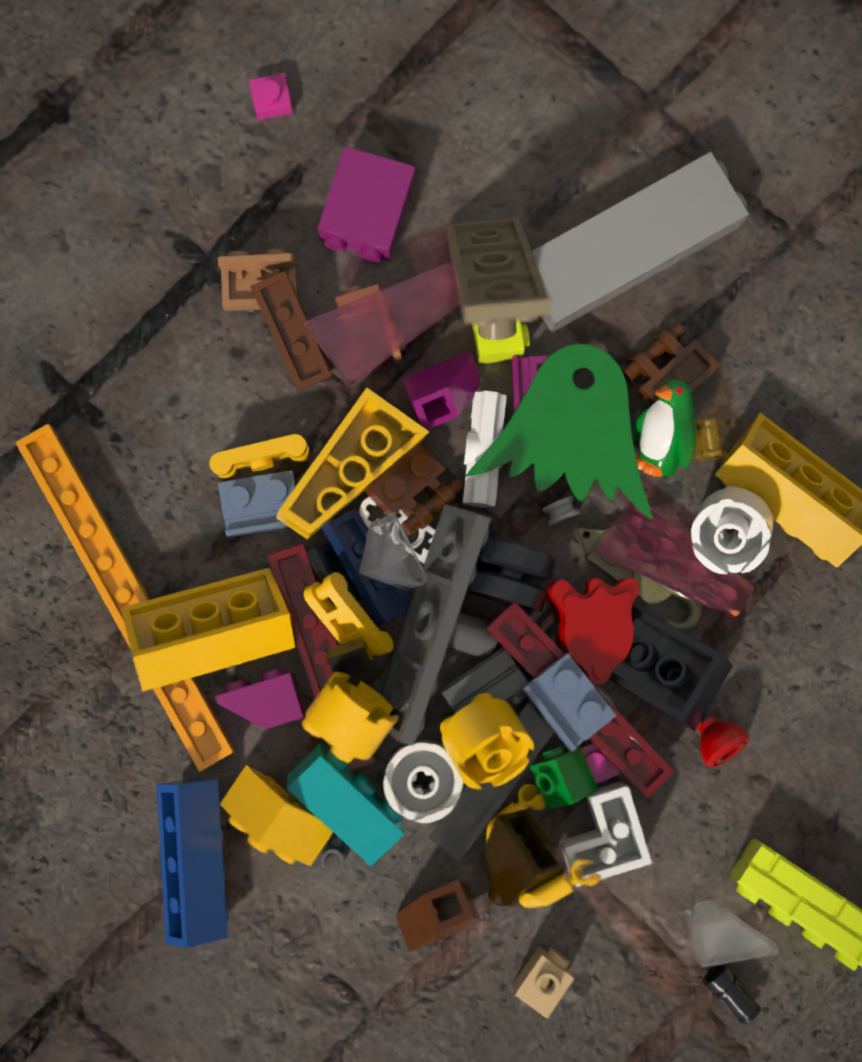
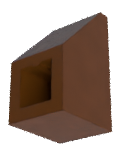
(438, 915)

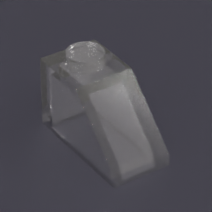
(724, 937)

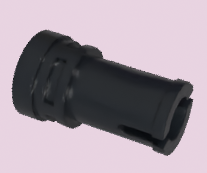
(726, 986)

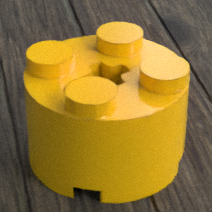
(350, 718)
(486, 742)

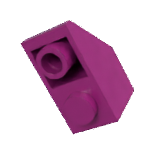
(442, 389)
(267, 702)

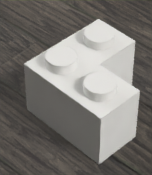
(618, 837)

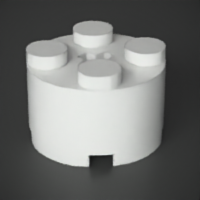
(734, 551)
(412, 800)

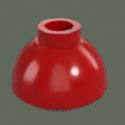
(720, 741)

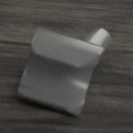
(334, 847)

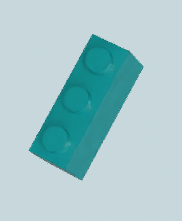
(346, 804)

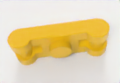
(259, 455)
(346, 618)

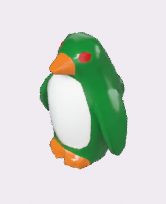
(667, 430)

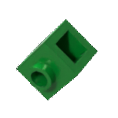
(563, 776)

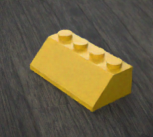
(799, 488)
(207, 628)

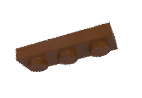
(286, 322)

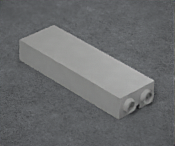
(638, 238)

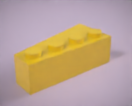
(357, 453)

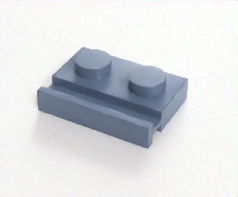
(253, 502)
(568, 701)

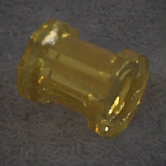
(708, 441)

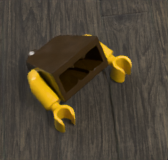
(523, 860)

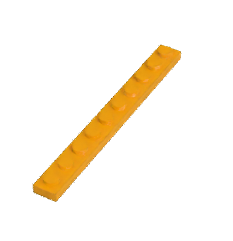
(117, 584)

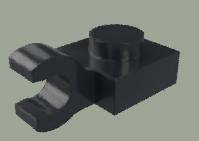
(325, 562)
(351, 659)

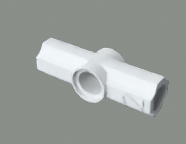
(486, 426)

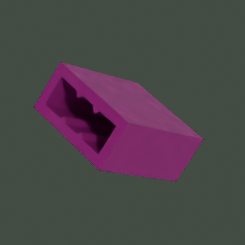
(366, 204)

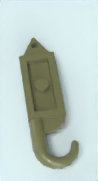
(649, 590)

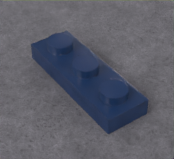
(348, 540)

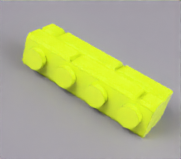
(800, 898)

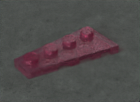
(380, 324)
(668, 557)

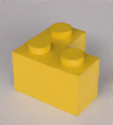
(274, 818)

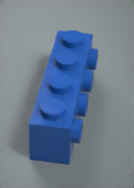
(192, 862)

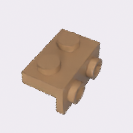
(242, 270)

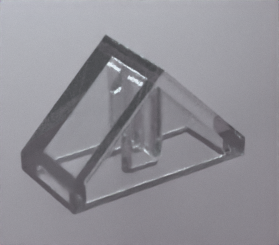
(390, 555)

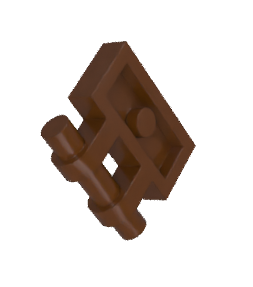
(690, 364)
(406, 480)

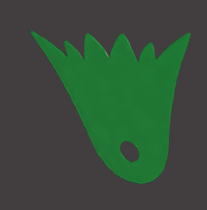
(573, 429)

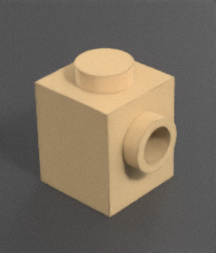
(543, 980)

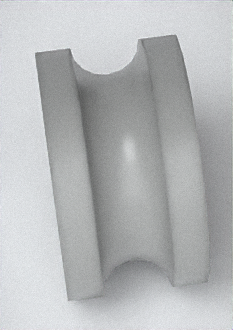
(561, 510)

